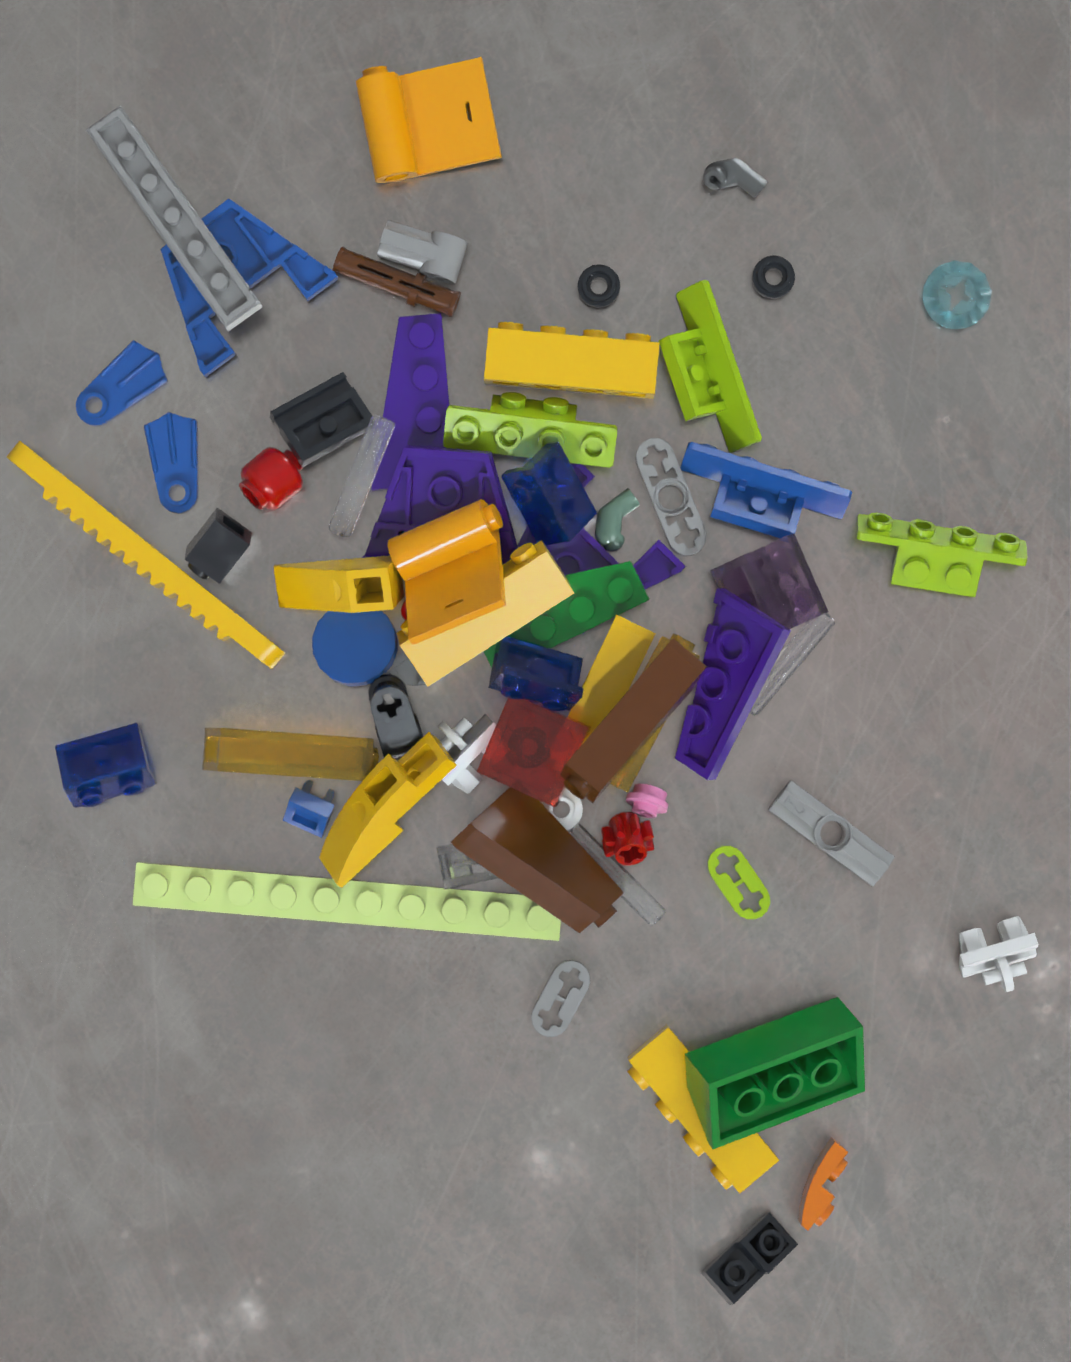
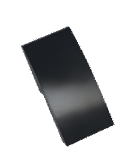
(749, 1258)

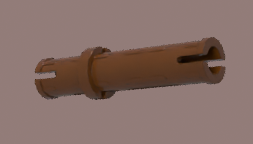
(443, 298)

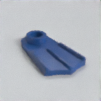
(122, 384)
(174, 459)

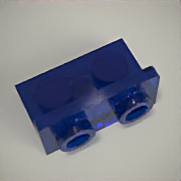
(104, 766)

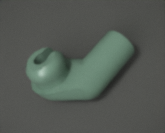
(610, 520)

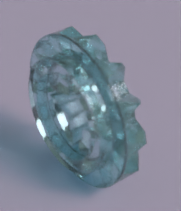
(938, 300)

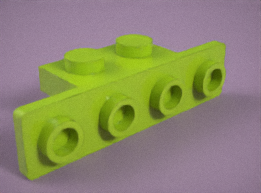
(706, 369)
(526, 425)
(939, 556)

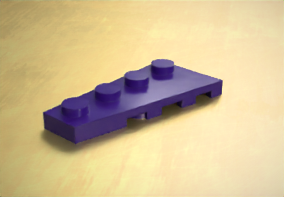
(415, 391)
(738, 661)

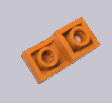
(816, 1198)

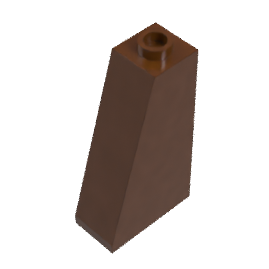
(632, 721)
(540, 859)

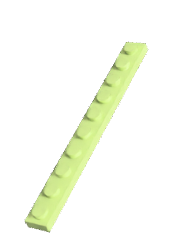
(353, 903)

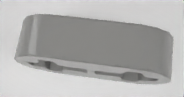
(551, 993)

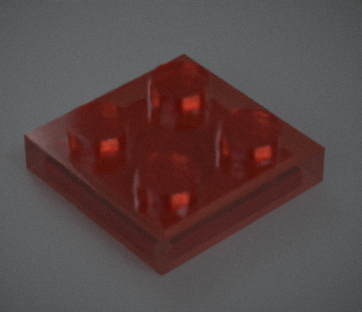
(532, 749)

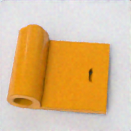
(422, 122)
(450, 569)

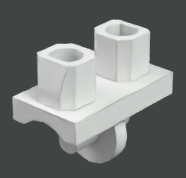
(464, 745)
(1015, 947)

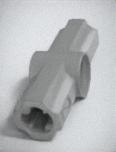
(853, 850)

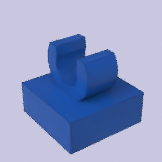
(309, 811)

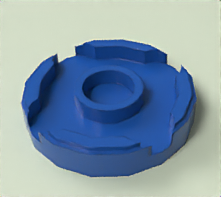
(354, 646)

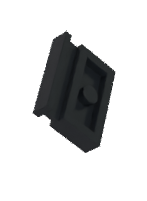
(322, 419)

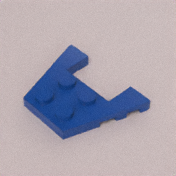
(255, 254)

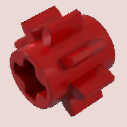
(627, 838)

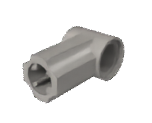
(432, 253)

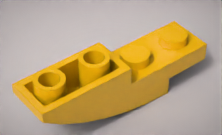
(373, 810)

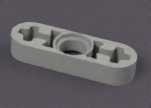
(649, 471)

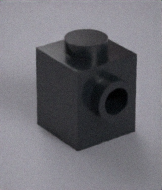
(217, 546)

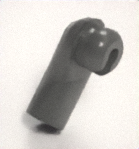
(733, 173)

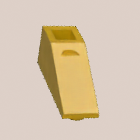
(340, 585)

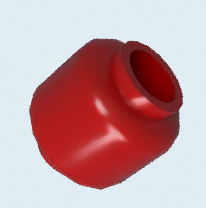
(271, 478)

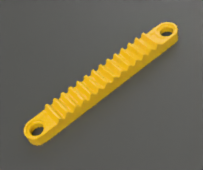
(139, 552)

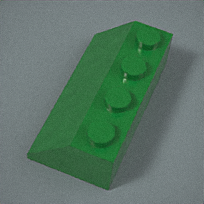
(776, 1071)

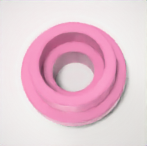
(647, 800)

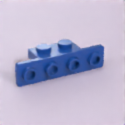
(761, 494)

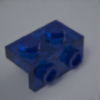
(550, 496)
(536, 674)

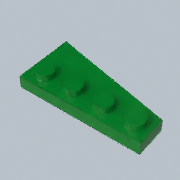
(596, 599)

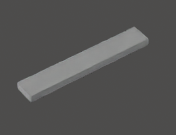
(174, 218)

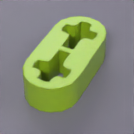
(747, 876)

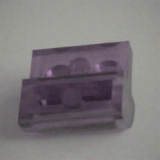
(774, 582)

